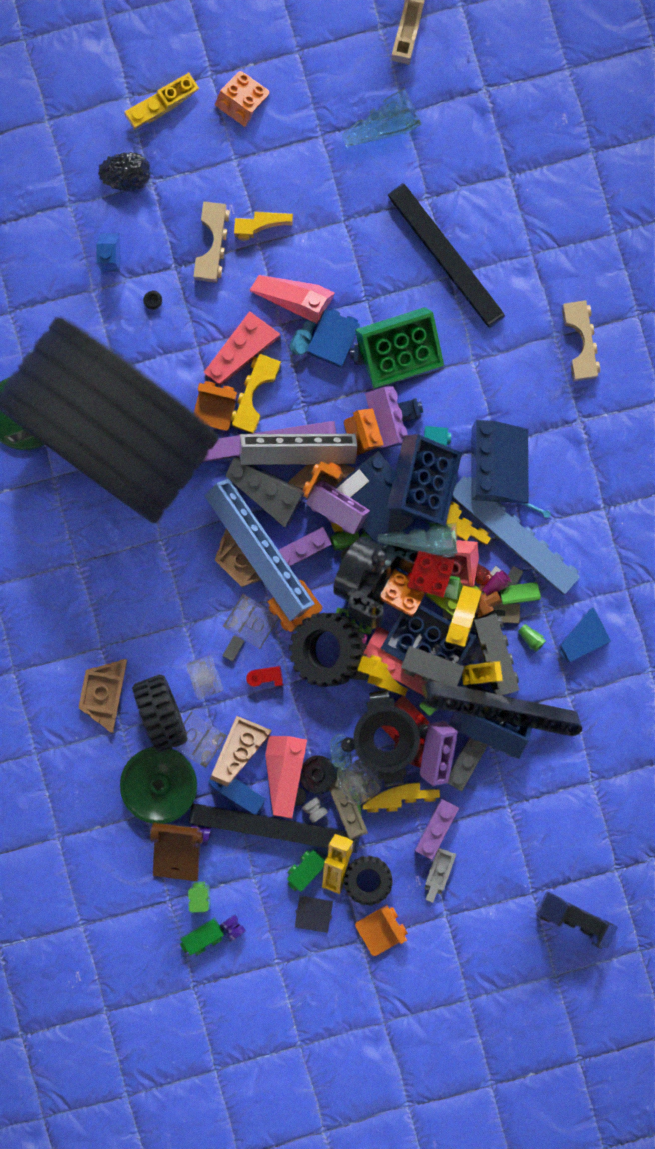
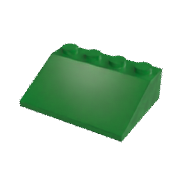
(400, 347)

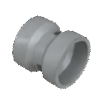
(314, 809)

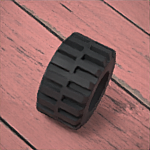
(378, 894)

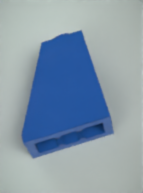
(108, 252)
(584, 637)
(241, 794)

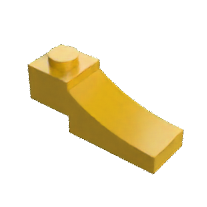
(247, 228)
(463, 616)
(482, 673)
(380, 675)
(336, 863)

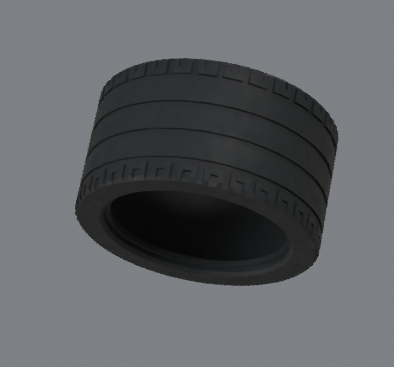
(107, 418)

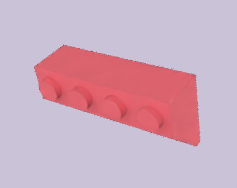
(394, 664)

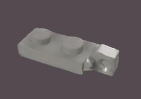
(439, 873)

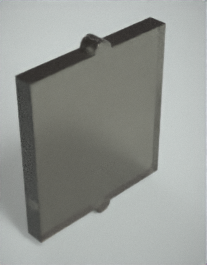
(313, 914)

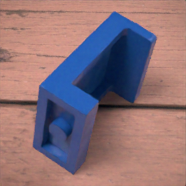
(333, 337)

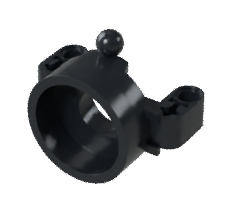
(365, 575)
(388, 763)

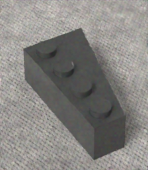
(267, 490)
(494, 649)

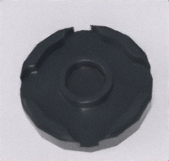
(318, 774)

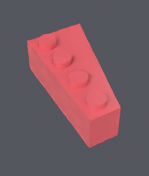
(240, 349)

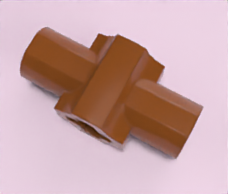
(487, 603)

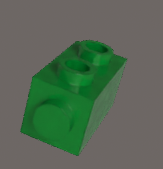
(305, 872)
(201, 937)

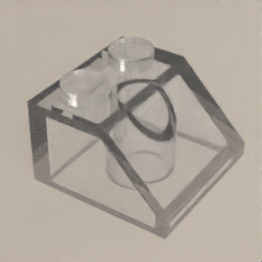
(251, 621)
(202, 740)

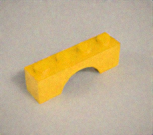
(264, 371)

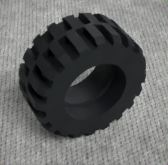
(305, 655)
(159, 713)

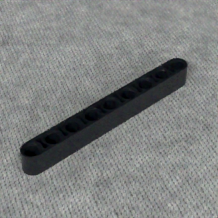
(446, 255)
(501, 708)
(265, 826)

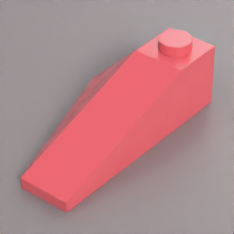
(298, 297)
(465, 562)
(284, 766)

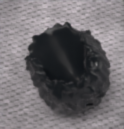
(125, 171)

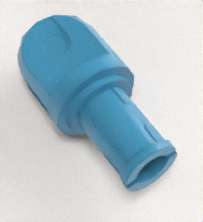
(302, 338)

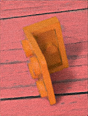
(241, 97)
(215, 405)
(366, 430)
(330, 470)
(399, 595)
(291, 625)
(381, 930)

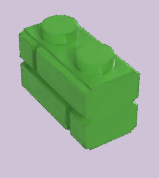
(199, 897)

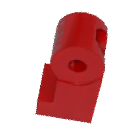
(259, 676)

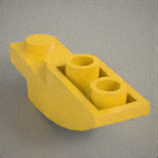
(161, 102)
(464, 526)
(392, 797)

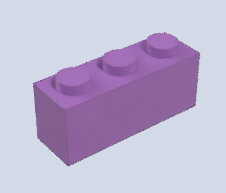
(387, 415)
(337, 507)
(305, 547)
(438, 753)
(436, 829)

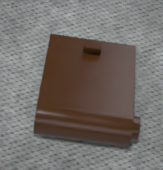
(176, 851)

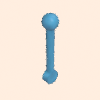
(546, 513)

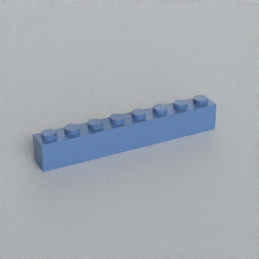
(517, 538)
(259, 549)

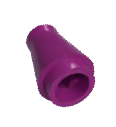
(498, 582)

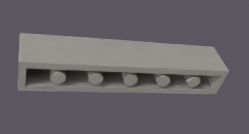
(297, 449)

